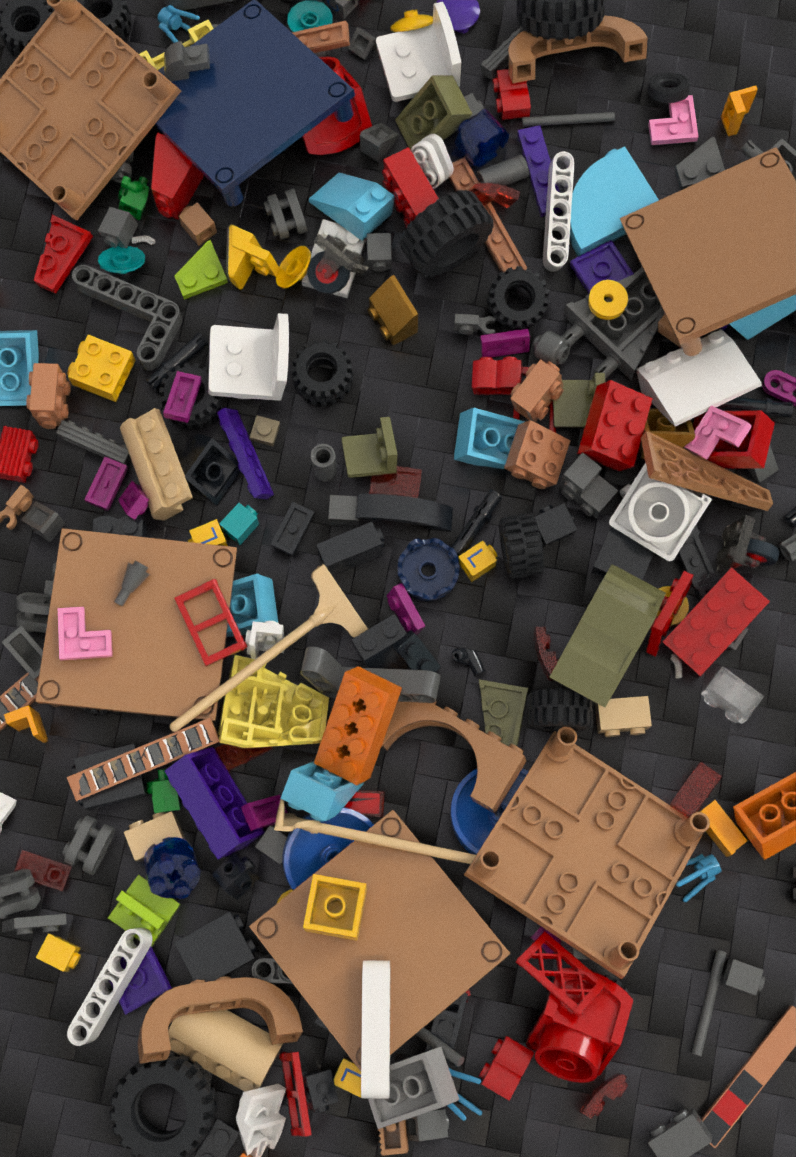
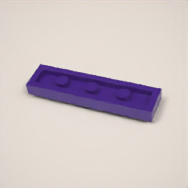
(538, 163)
(245, 453)

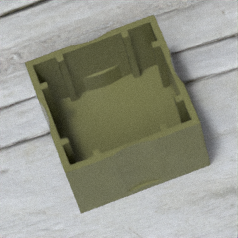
(608, 635)

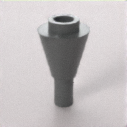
(133, 578)

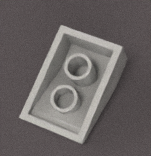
(415, 1088)

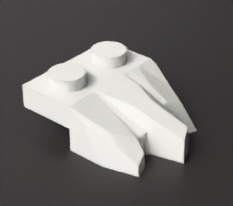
(260, 1118)

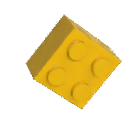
(335, 907)

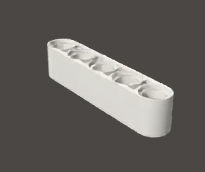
(562, 201)
(99, 992)
(375, 1030)

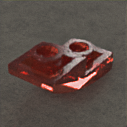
(546, 659)
(236, 756)
(695, 790)
(44, 870)
(611, 1088)

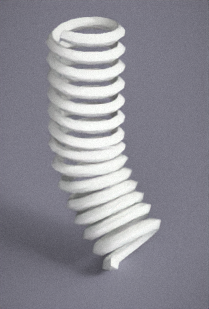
(142, 238)
(675, 660)

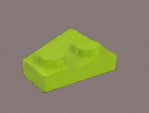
(201, 272)

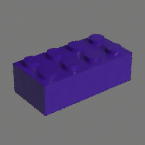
(212, 801)

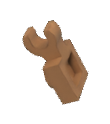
(18, 502)

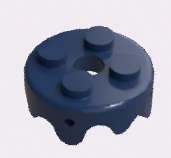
(433, 553)

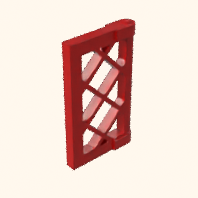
(561, 953)

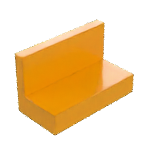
(736, 107)
(26, 718)
(723, 830)

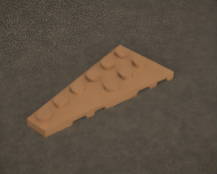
(687, 470)

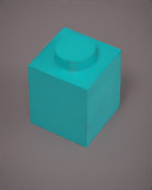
(240, 523)

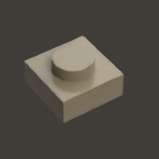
(264, 430)

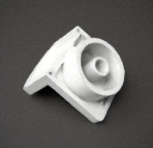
(417, 54)
(249, 361)
(659, 514)

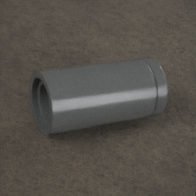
(505, 172)
(320, 454)

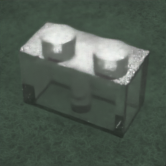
(731, 695)

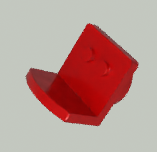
(335, 136)
(581, 1045)

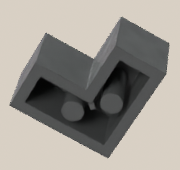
(586, 487)

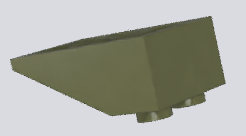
(434, 110)

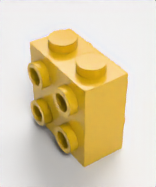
(101, 368)

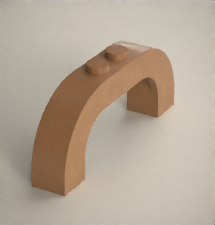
(612, 33)
(212, 996)

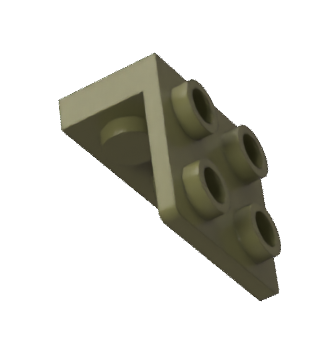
(575, 402)
(371, 452)

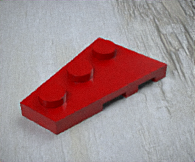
(62, 250)
(668, 607)

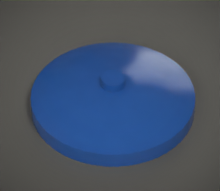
(472, 821)
(308, 852)

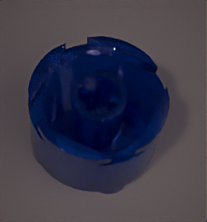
(481, 138)
(171, 868)

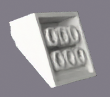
(691, 384)

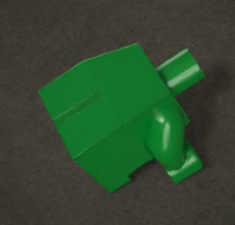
(135, 197)
(163, 794)

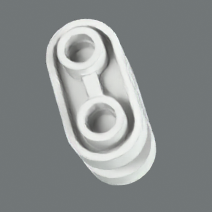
(433, 159)

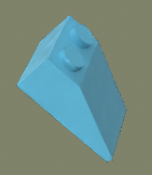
(354, 203)
(17, 357)
(484, 438)
(252, 601)
(317, 791)

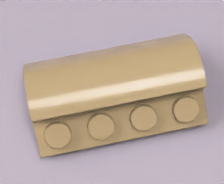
(156, 464)
(225, 1047)

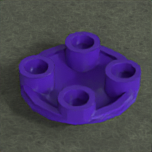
(462, 13)

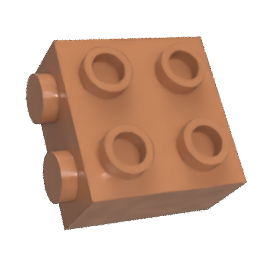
(537, 391)
(48, 395)
(537, 454)

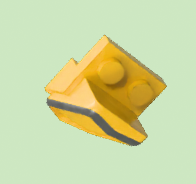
(244, 254)

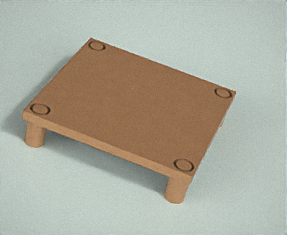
(77, 106)
(720, 246)
(154, 655)
(587, 853)
(408, 918)

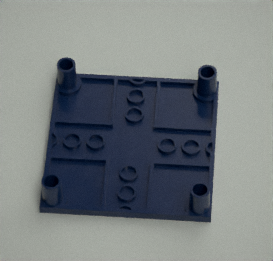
(252, 100)

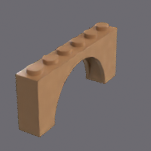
(496, 762)

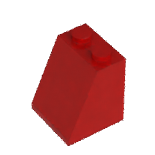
(172, 178)

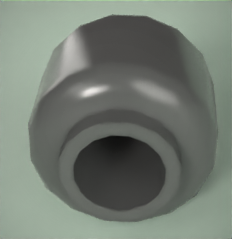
(551, 348)

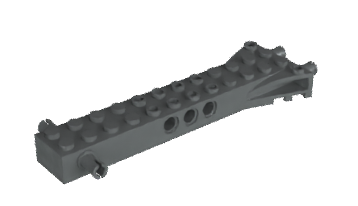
(630, 334)

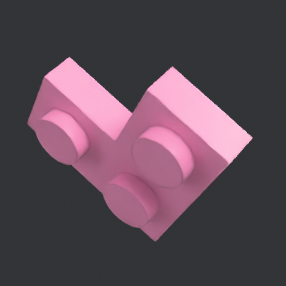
(678, 128)
(717, 426)
(76, 642)

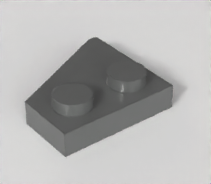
(700, 164)
(24, 925)

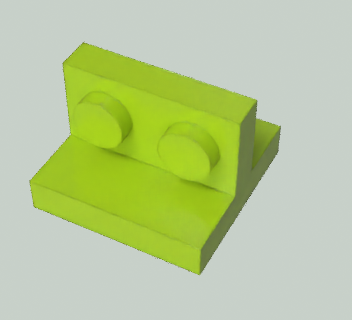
(143, 909)

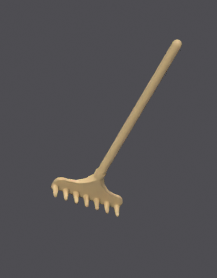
(332, 608)
(290, 821)

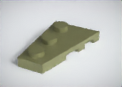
(503, 709)

